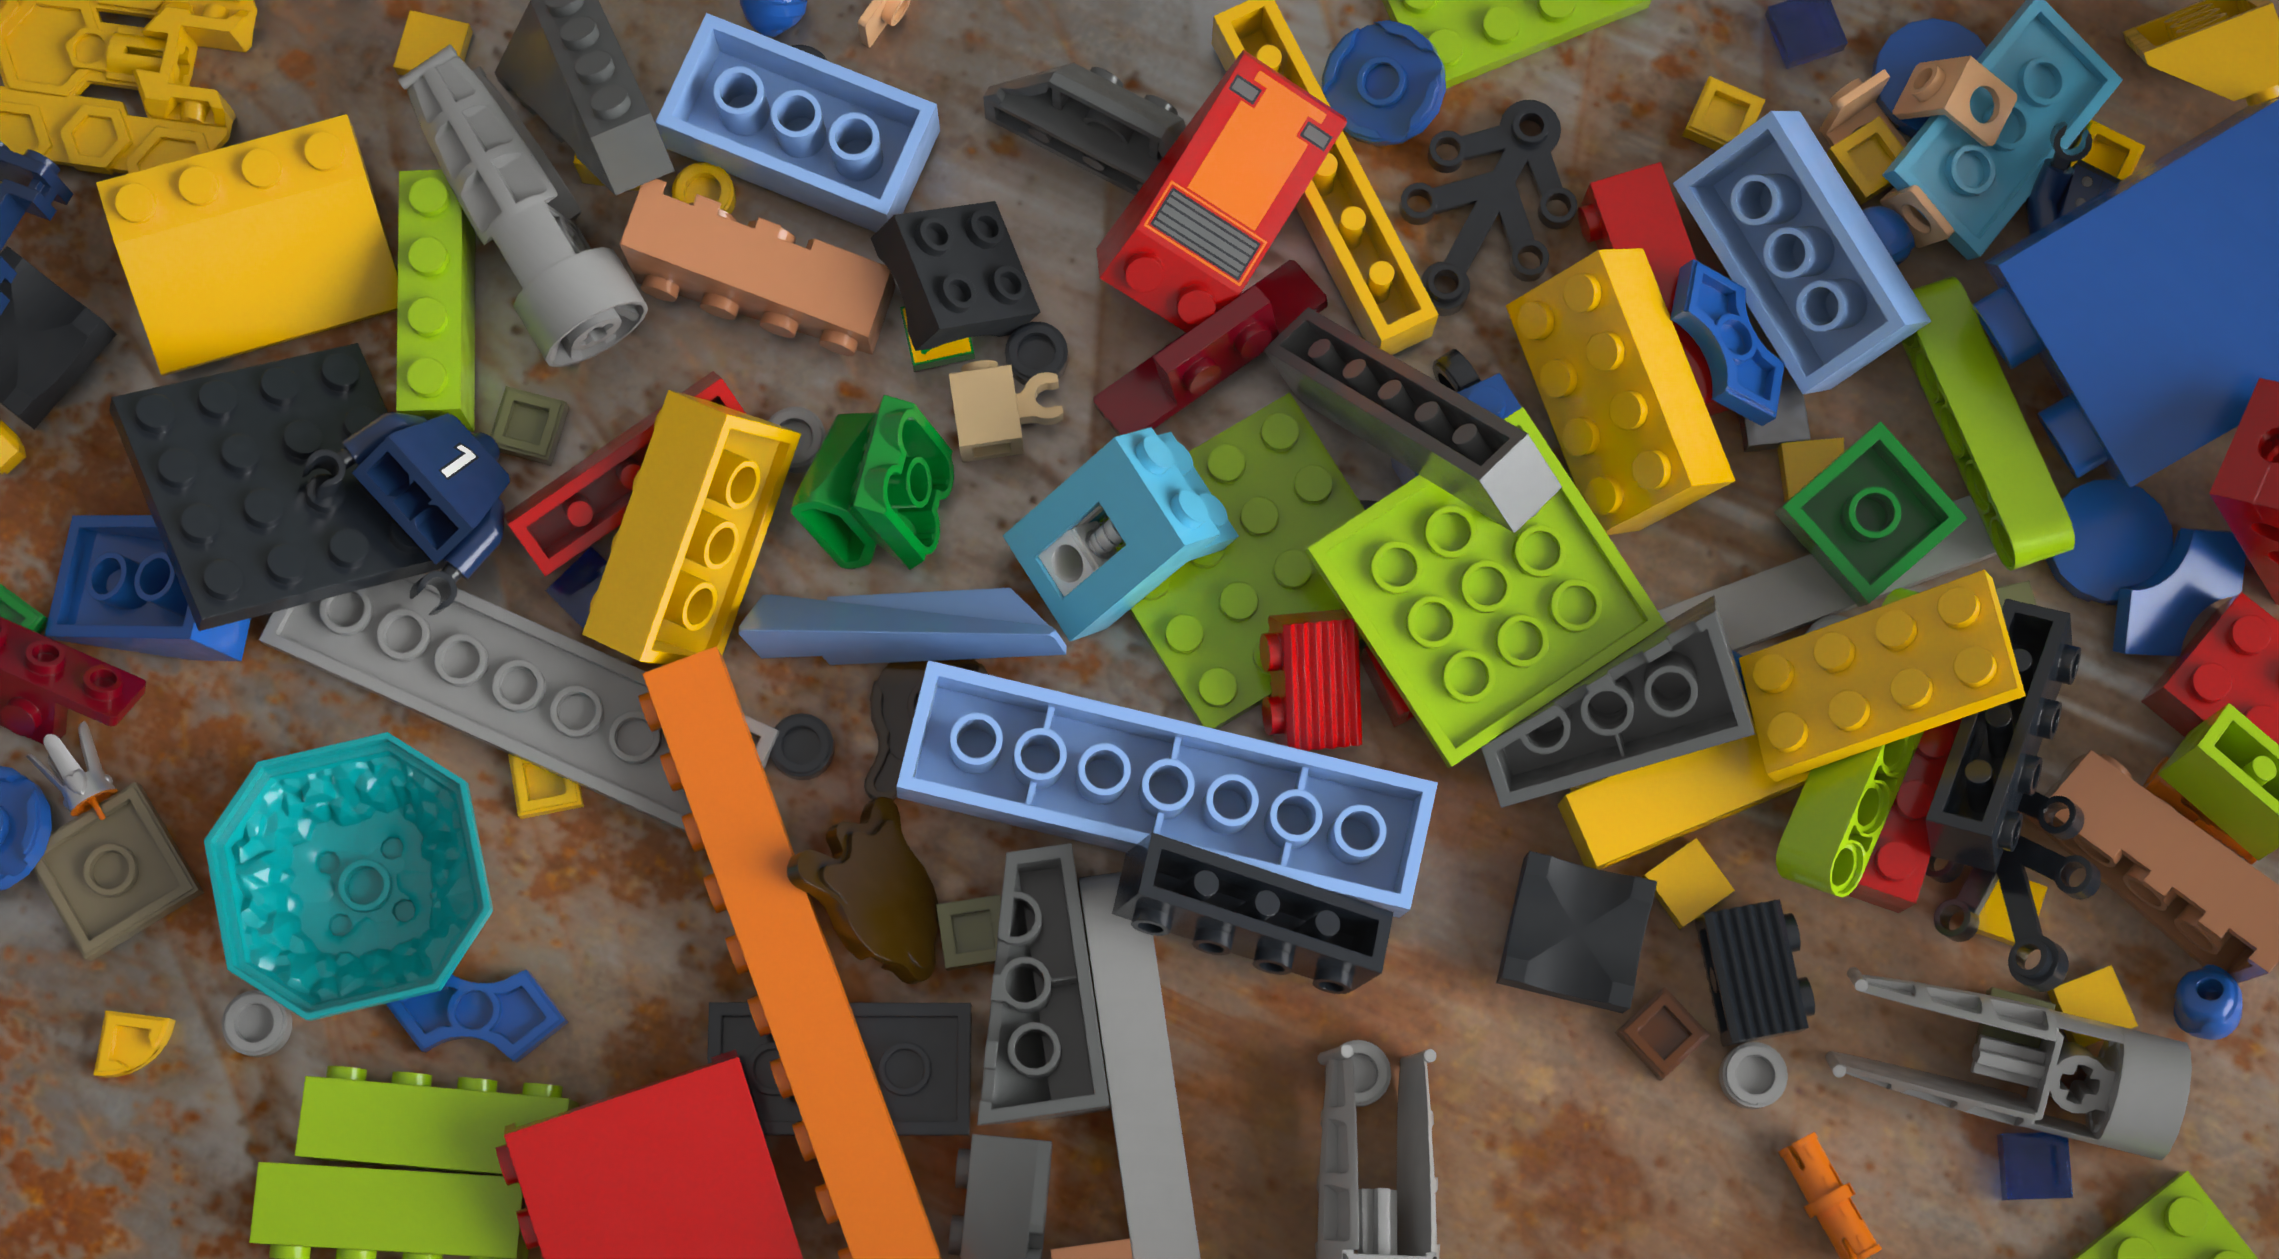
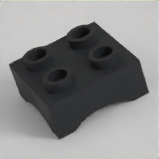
(956, 273)
(43, 341)
(1576, 932)

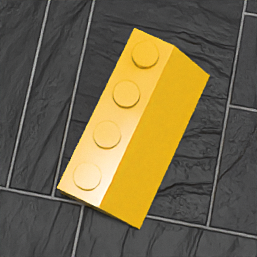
(2216, 46)
(690, 531)

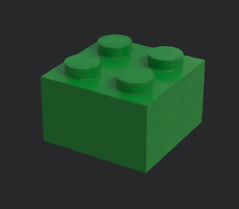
(1870, 515)

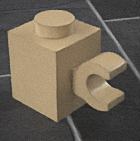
(991, 411)

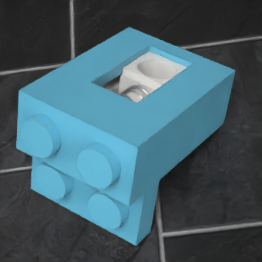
(1152, 506)

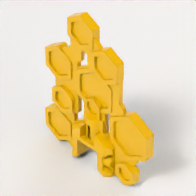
(64, 46)

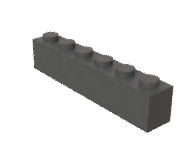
(1414, 419)

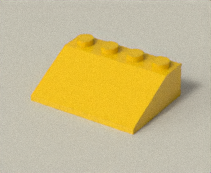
(252, 244)

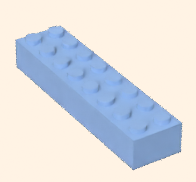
(1125, 773)

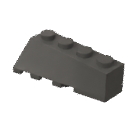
(580, 84)
(1043, 1019)
(1004, 1198)

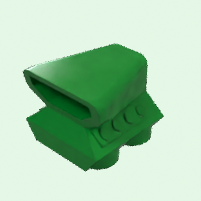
(876, 485)

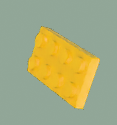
(1881, 676)

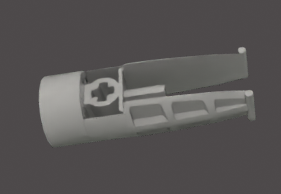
(572, 295)
(2130, 1093)
(1376, 1220)

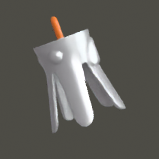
(79, 788)

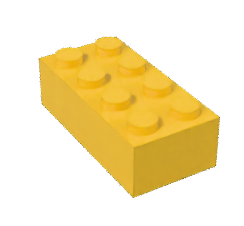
(1619, 390)

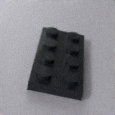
(914, 1049)

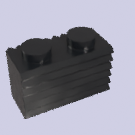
(1754, 972)

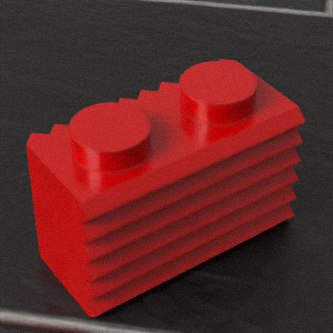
(1312, 680)

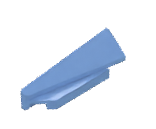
(900, 627)

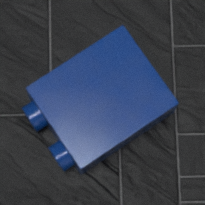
(2152, 302)

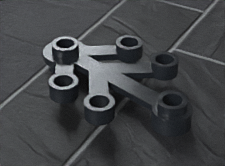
(1493, 195)
(2017, 892)

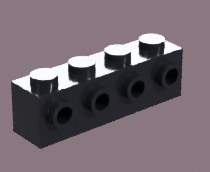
(1998, 748)
(1252, 914)

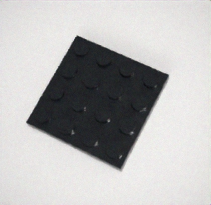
(229, 492)

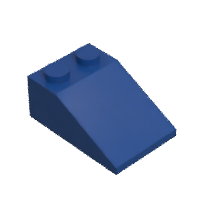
(125, 596)

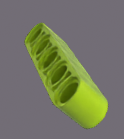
(1986, 430)
(1844, 812)

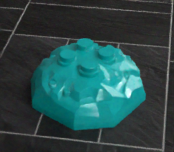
(348, 876)

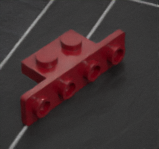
(1209, 351)
(48, 678)

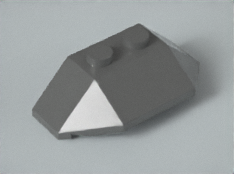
(1088, 121)

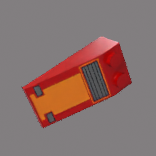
(1219, 195)

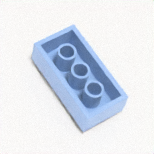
(798, 124)
(1801, 251)

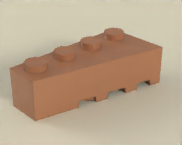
(755, 271)
(2171, 869)

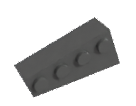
(1642, 708)

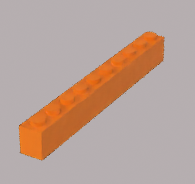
(789, 962)

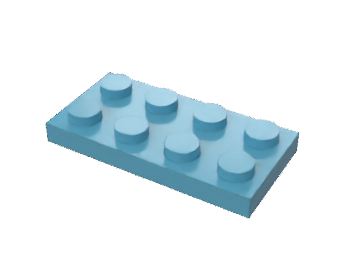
(1985, 186)

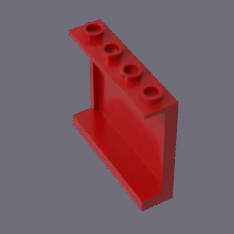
(653, 1174)

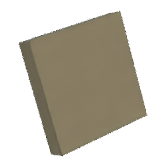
(115, 872)

